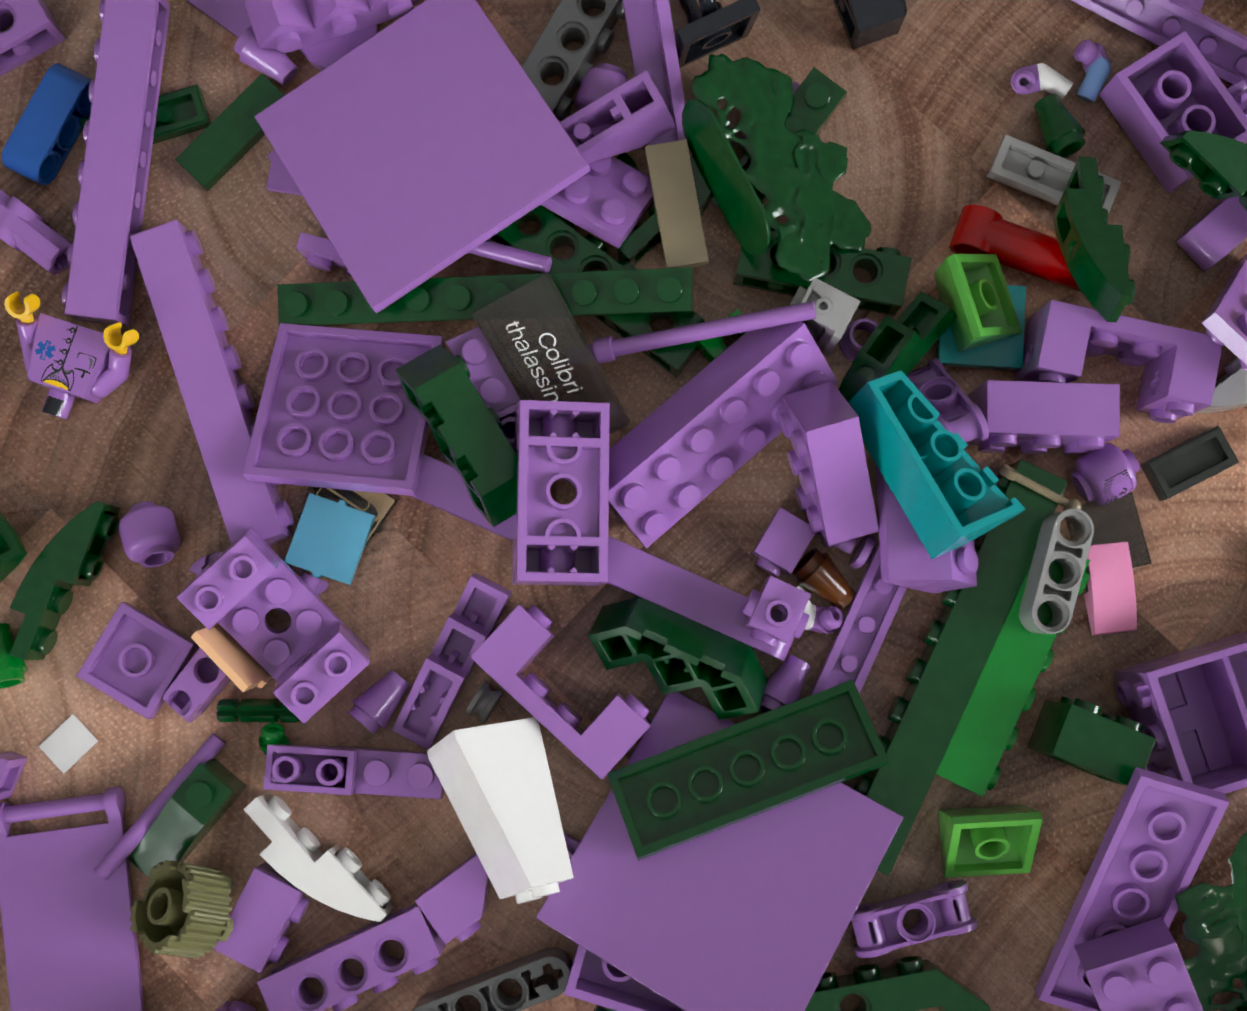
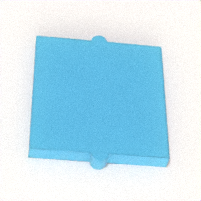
(330, 539)

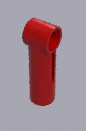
(1017, 247)

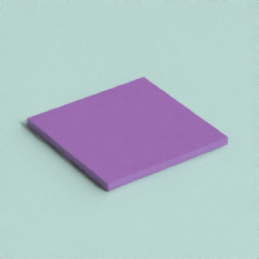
(420, 146)
(734, 913)

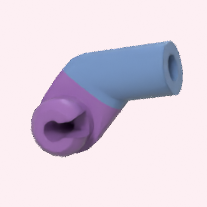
(1096, 66)

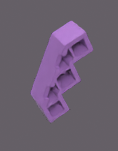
(303, 23)

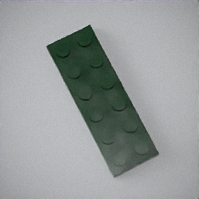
(746, 769)

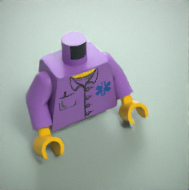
(69, 356)

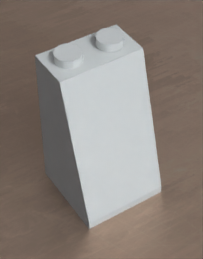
(506, 805)

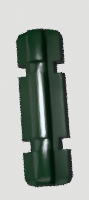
(254, 711)

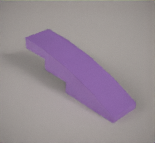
(450, 661)

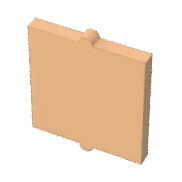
(231, 658)

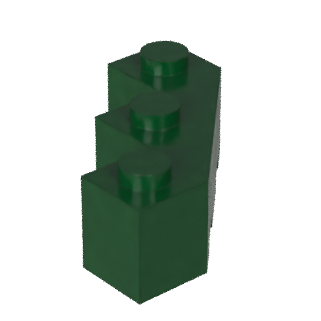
(464, 430)
(680, 654)

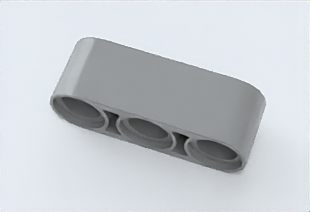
(1072, 558)

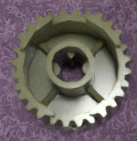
(183, 910)

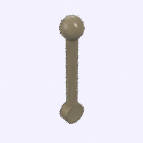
(1012, 474)

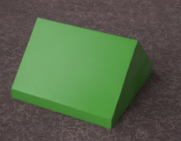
(979, 298)
(988, 840)

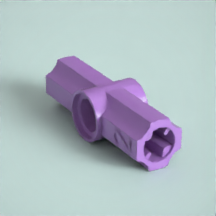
(27, 232)

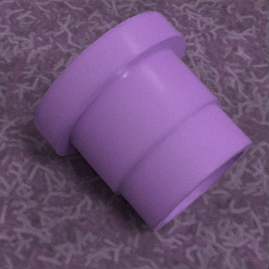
(847, 343)

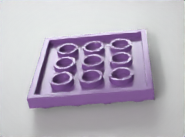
(339, 412)

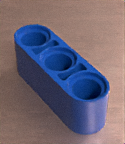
(49, 125)

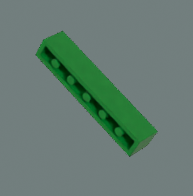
(1000, 697)

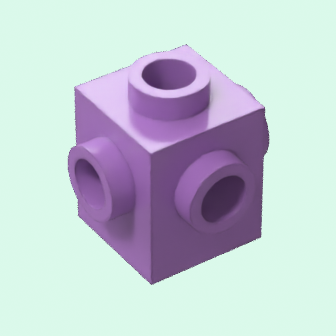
(791, 604)

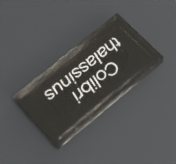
(546, 349)

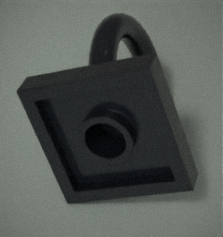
(712, 27)

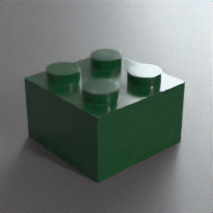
(1091, 742)

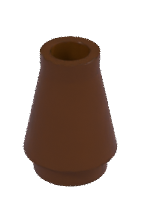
(823, 578)

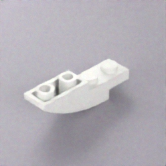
(326, 877)

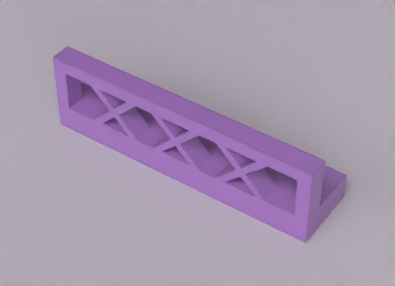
(655, 50)

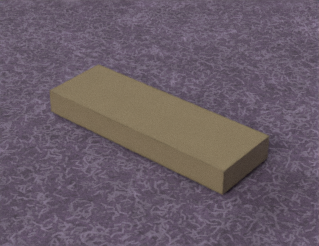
(676, 205)

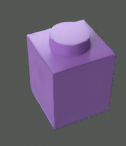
(782, 543)

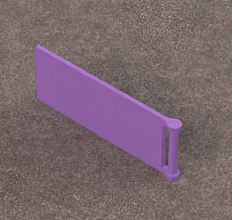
(60, 920)

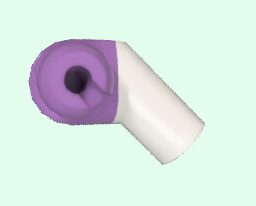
(1039, 78)
(823, 619)

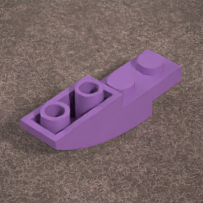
(488, 377)
(350, 771)

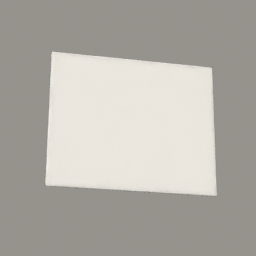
(68, 743)

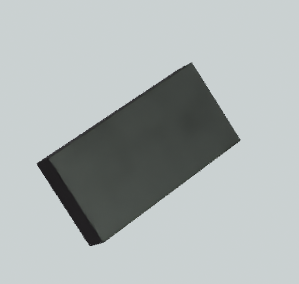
(1189, 463)

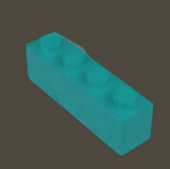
(927, 466)

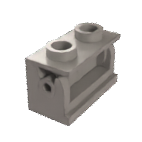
(833, 313)

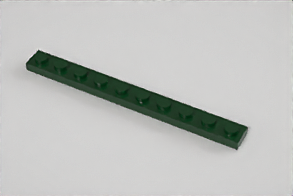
(458, 297)

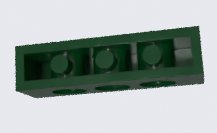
(882, 295)

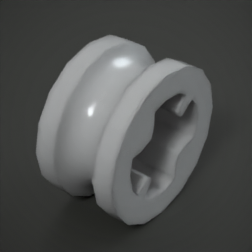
(484, 702)

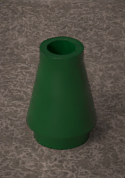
(1058, 127)

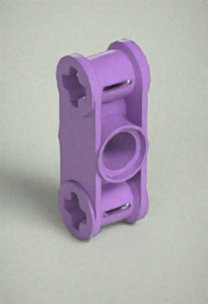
(955, 408)
(942, 913)

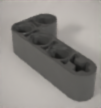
(487, 985)

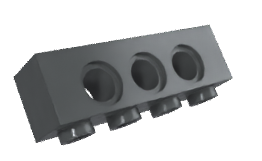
(551, 58)

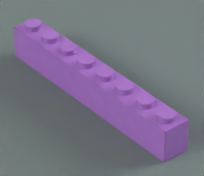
(116, 160)
(208, 378)

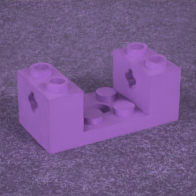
(1177, 367)
(554, 539)
(513, 649)
(307, 658)

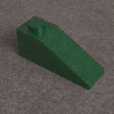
(188, 815)

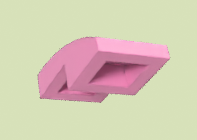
(1111, 590)

